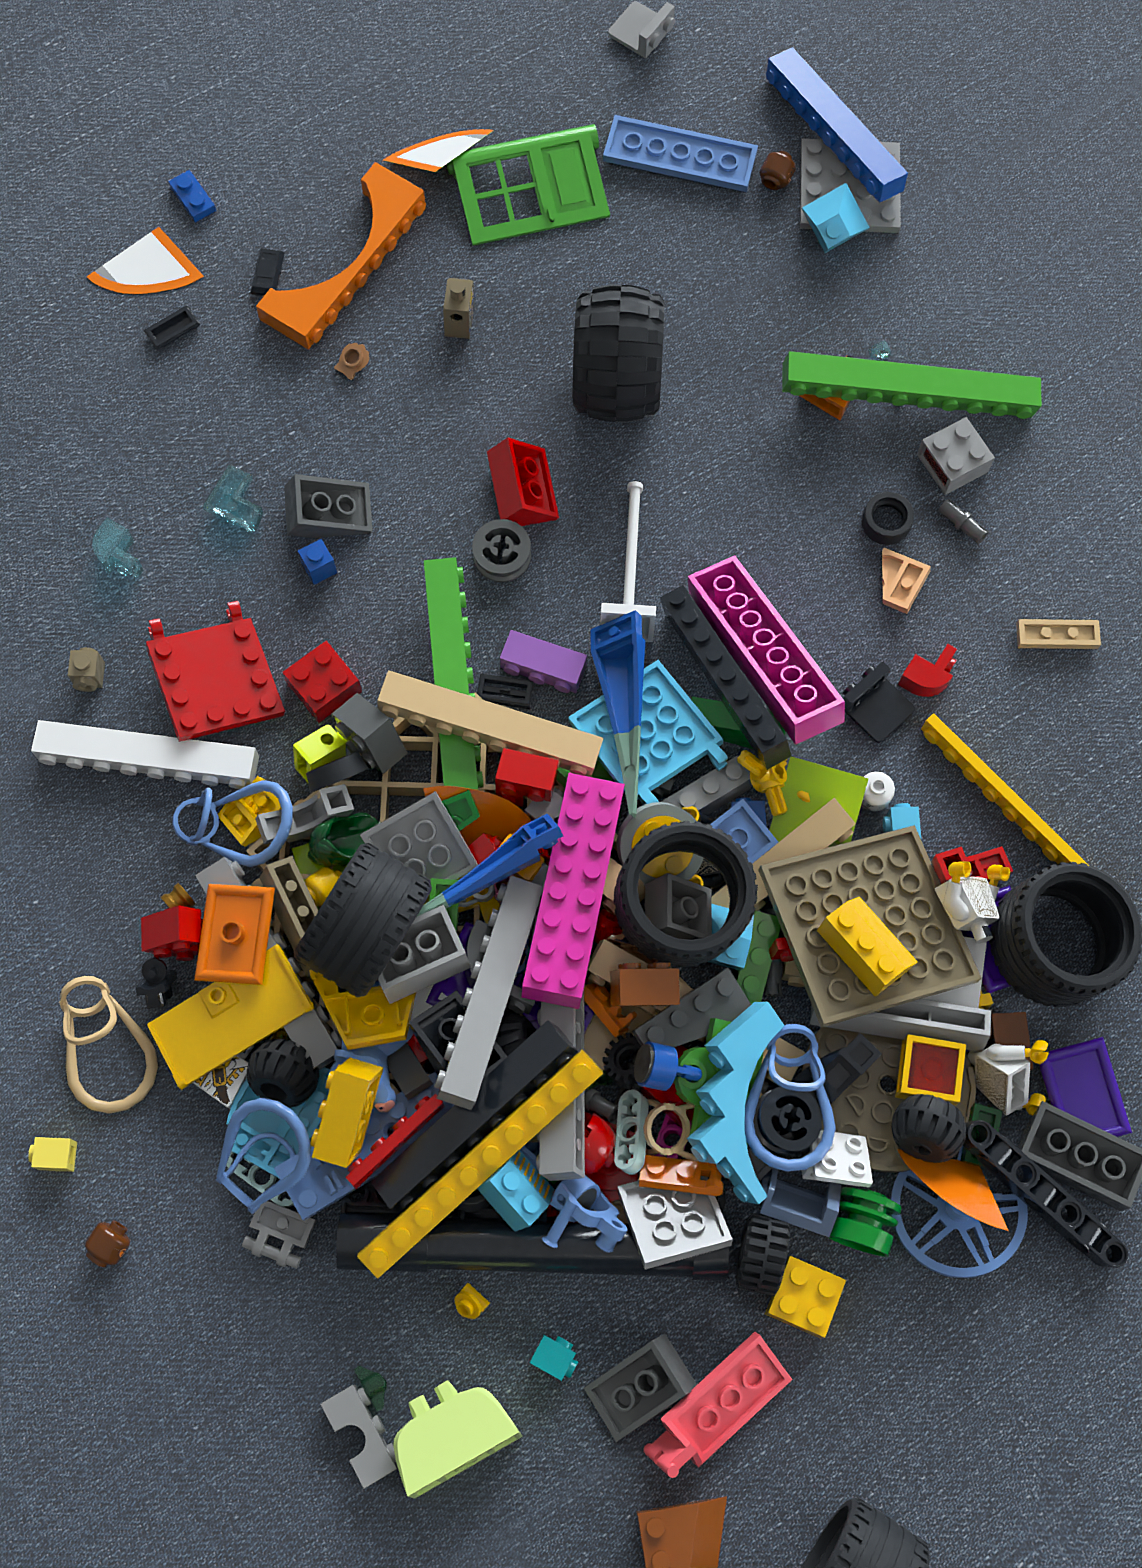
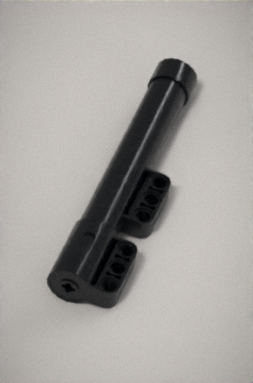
(488, 1243)

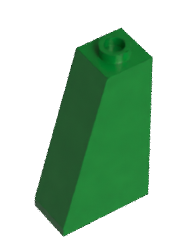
(723, 722)

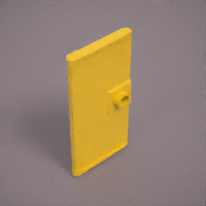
(228, 1019)

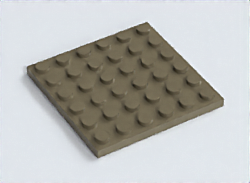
(899, 887)

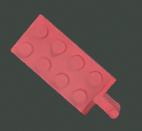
(718, 1406)

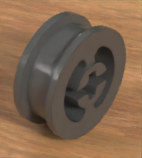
(488, 544)

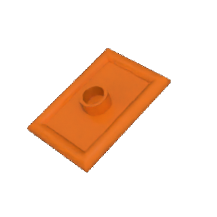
(234, 934)

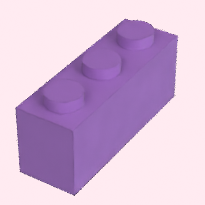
(543, 662)

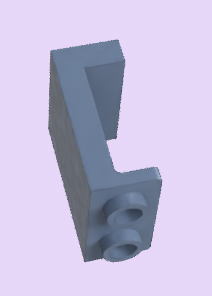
(800, 1205)

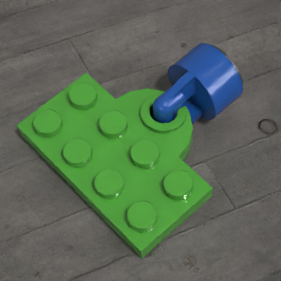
(659, 1067)

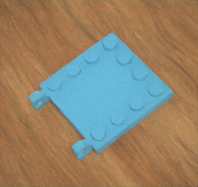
(670, 738)

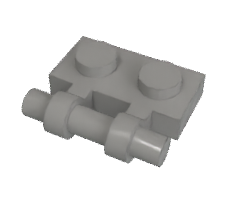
(282, 1224)

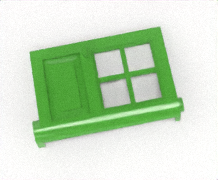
(561, 172)

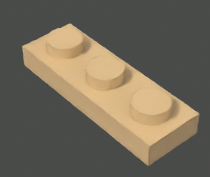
(1058, 634)

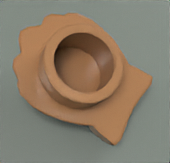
(352, 360)

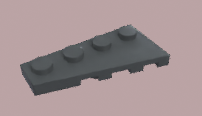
(679, 1024)

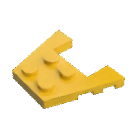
(365, 1019)

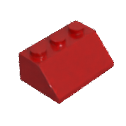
(522, 482)

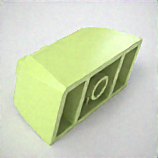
(450, 1436)

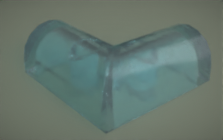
(228, 503)

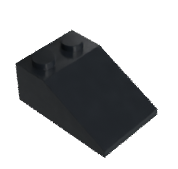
(435, 1031)

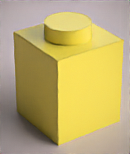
(53, 1154)

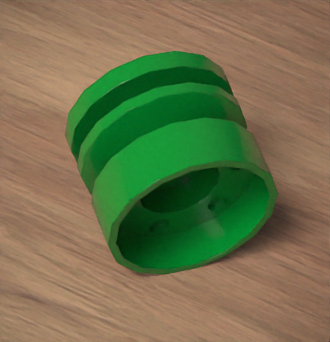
(865, 1221)

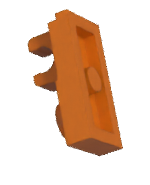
(599, 1001)

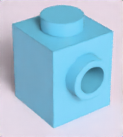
(901, 817)

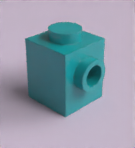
(555, 1357)

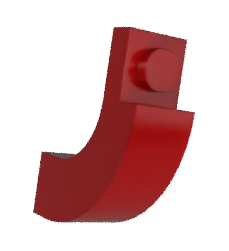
(979, 862)

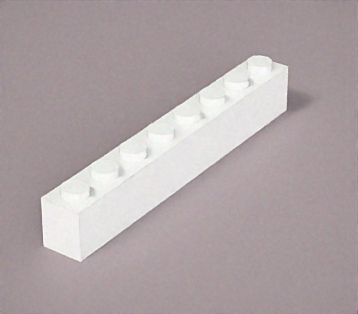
(145, 753)

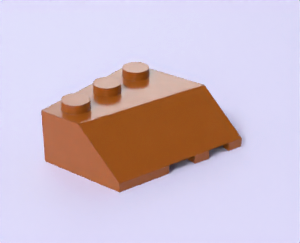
(682, 1534)

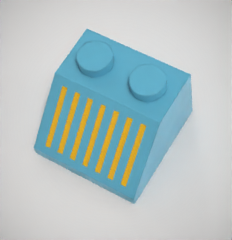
(517, 1192)

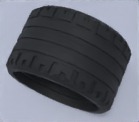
(714, 847)
(1107, 911)
(363, 920)
(866, 1539)

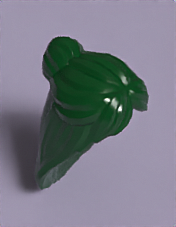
(338, 839)

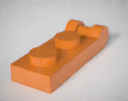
(680, 1175)

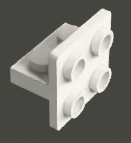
(844, 1163)

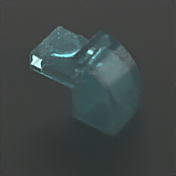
(111, 548)

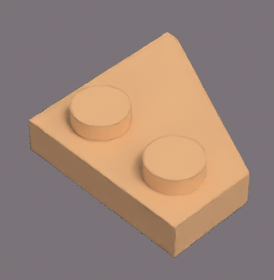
(901, 579)

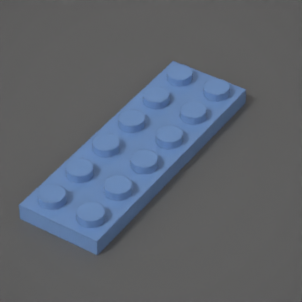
(680, 153)

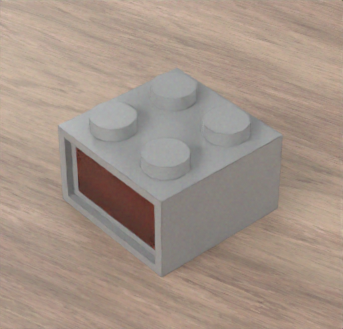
(955, 455)

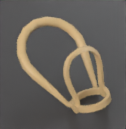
(71, 1059)

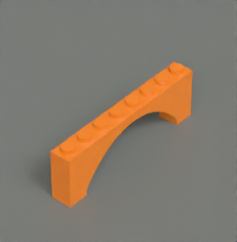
(308, 311)

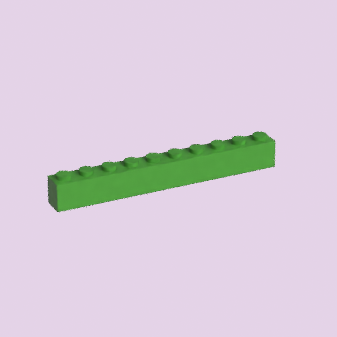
(911, 384)
(450, 664)

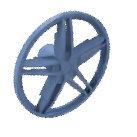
(956, 1219)

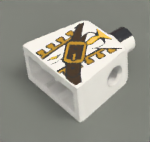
(226, 1079)

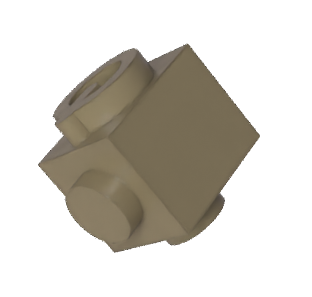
(86, 669)

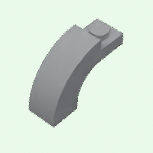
(307, 815)

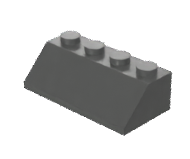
(1083, 1156)

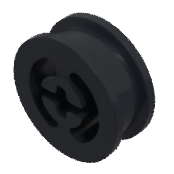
(804, 1120)

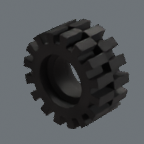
(615, 1060)

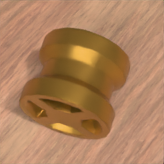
(178, 897)

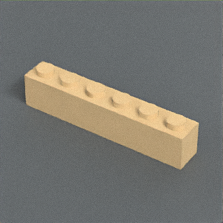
(814, 834)

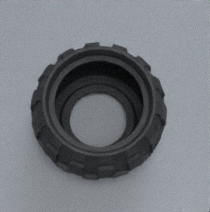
(618, 353)

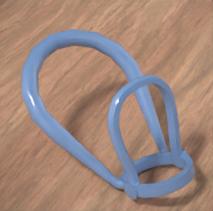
(210, 807)
(826, 1110)
(231, 1134)

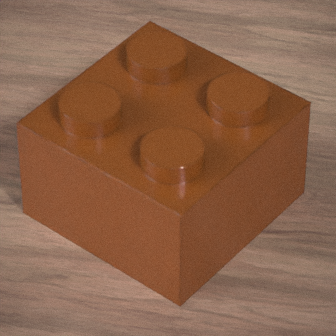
(644, 987)

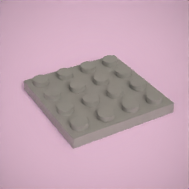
(824, 172)

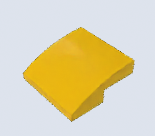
(241, 814)

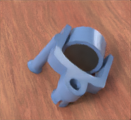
(574, 1201)

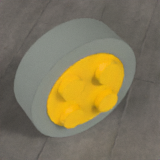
(647, 819)

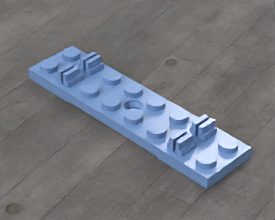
(326, 1182)

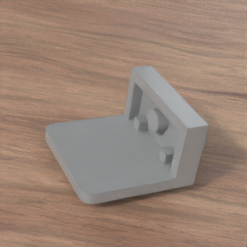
(642, 27)

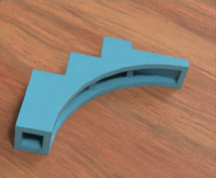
(722, 1136)

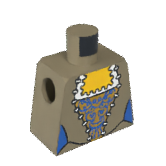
(459, 300)

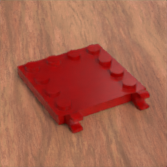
(213, 676)

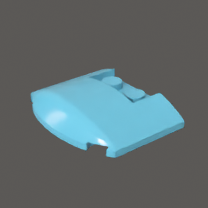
(269, 1152)

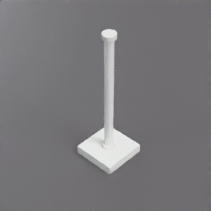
(612, 611)

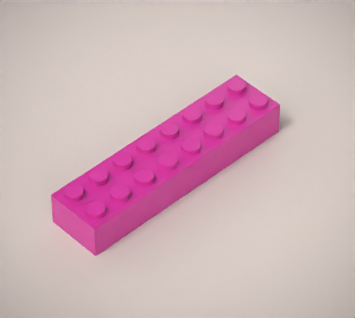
(767, 650)
(573, 892)

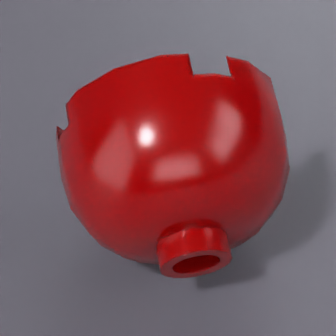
(598, 1144)

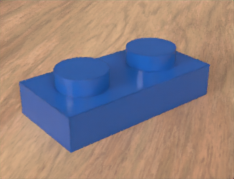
(192, 196)

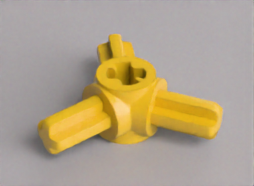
(766, 781)

